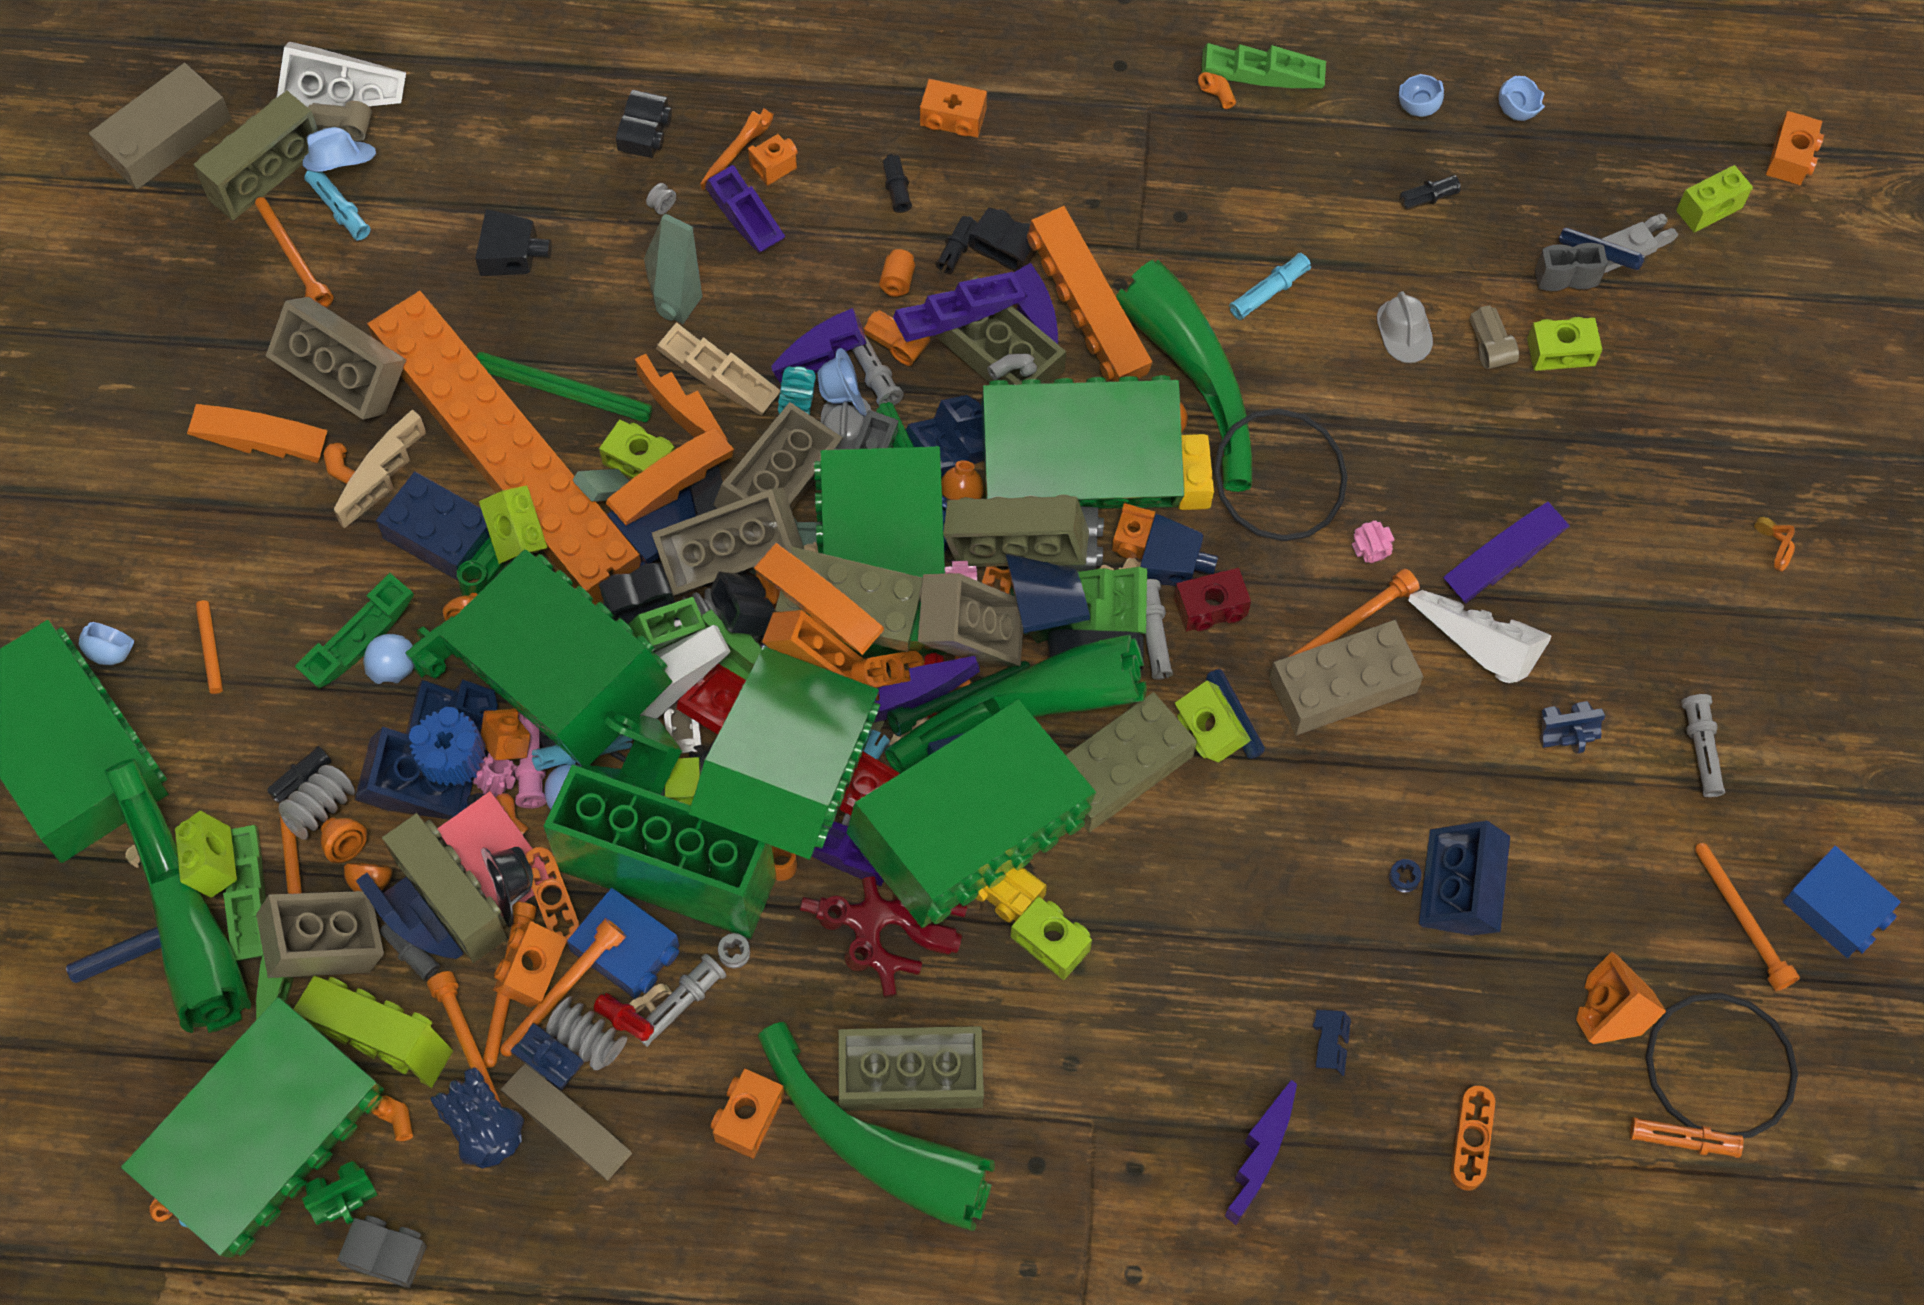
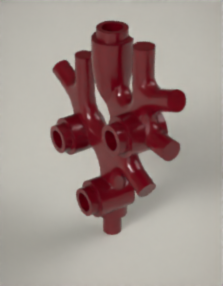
(869, 919)

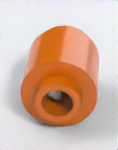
(897, 273)

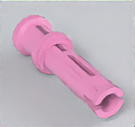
(528, 778)

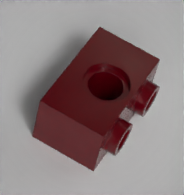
(1224, 587)

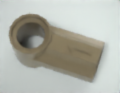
(352, 117)
(1495, 345)

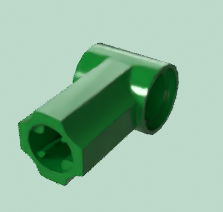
(482, 566)

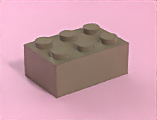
(319, 934)

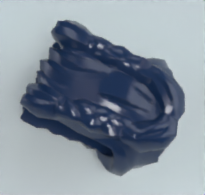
(478, 1121)

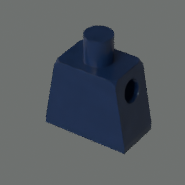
(1175, 553)

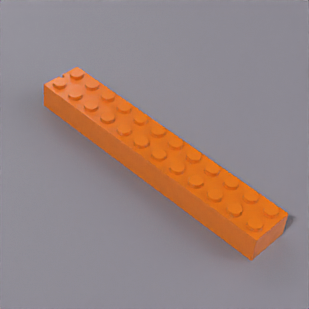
(503, 442)

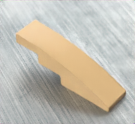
(717, 370)
(373, 475)

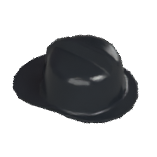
(510, 876)

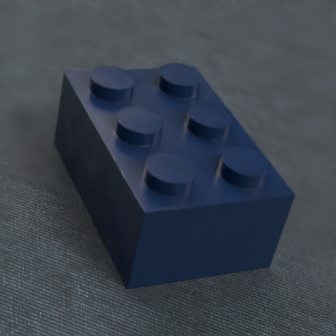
(433, 524)

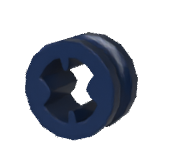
(1415, 875)

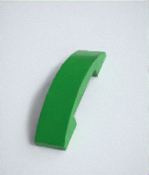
(349, 644)

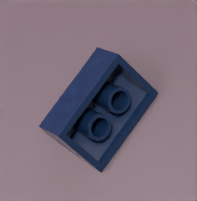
(1465, 878)

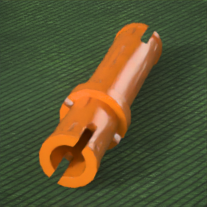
(1728, 1144)

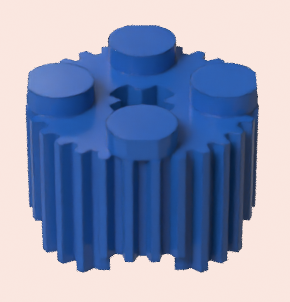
(447, 747)

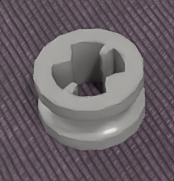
(661, 198)
(737, 960)

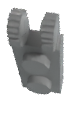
(1640, 238)

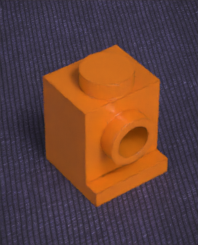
(773, 158)
(1133, 531)
(504, 734)

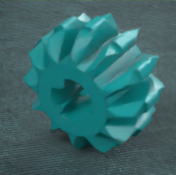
(797, 388)

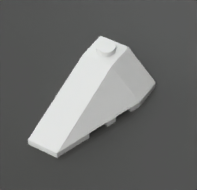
(335, 79)
(1498, 646)
(687, 663)

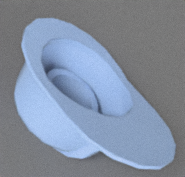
(334, 149)
(839, 382)

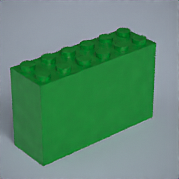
(1084, 441)
(883, 513)
(556, 655)
(60, 739)
(786, 753)
(970, 813)
(658, 852)
(254, 1130)

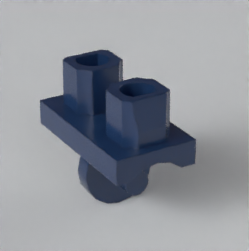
(1571, 729)
(547, 1057)

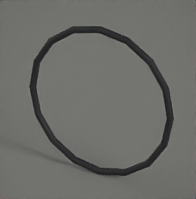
(1234, 514)
(1717, 996)

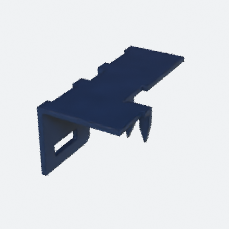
(1330, 1024)

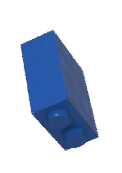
(1843, 903)
(639, 956)

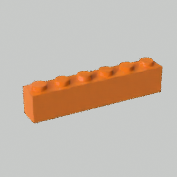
(1088, 296)

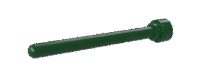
(903, 719)

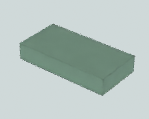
(600, 484)

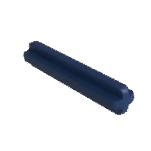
(1614, 252)
(1255, 746)
(113, 955)

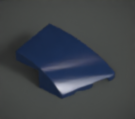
(954, 429)
(640, 531)
(1046, 593)
(466, 698)
(410, 916)

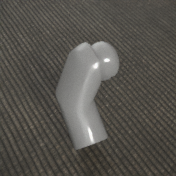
(1011, 362)

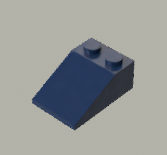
(396, 783)

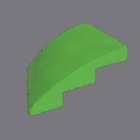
(1115, 599)

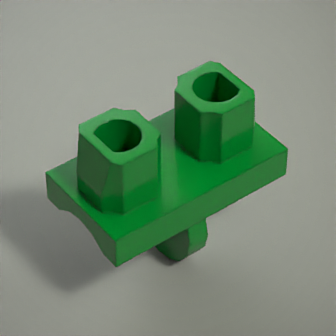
(430, 652)
(341, 1197)

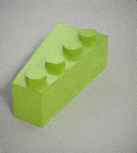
(375, 1028)

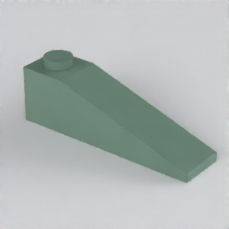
(673, 269)

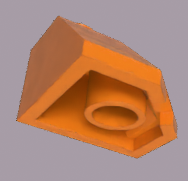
(1617, 1003)

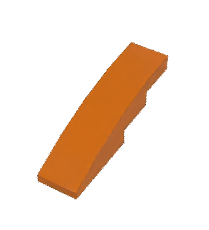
(685, 410)
(256, 431)
(670, 474)
(819, 599)

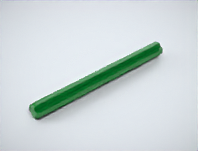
(565, 387)

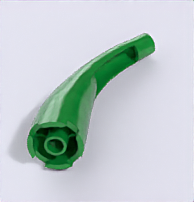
(1179, 328)
(1069, 682)
(195, 952)
(914, 1170)

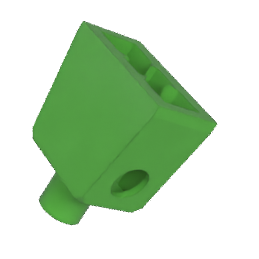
(659, 625)

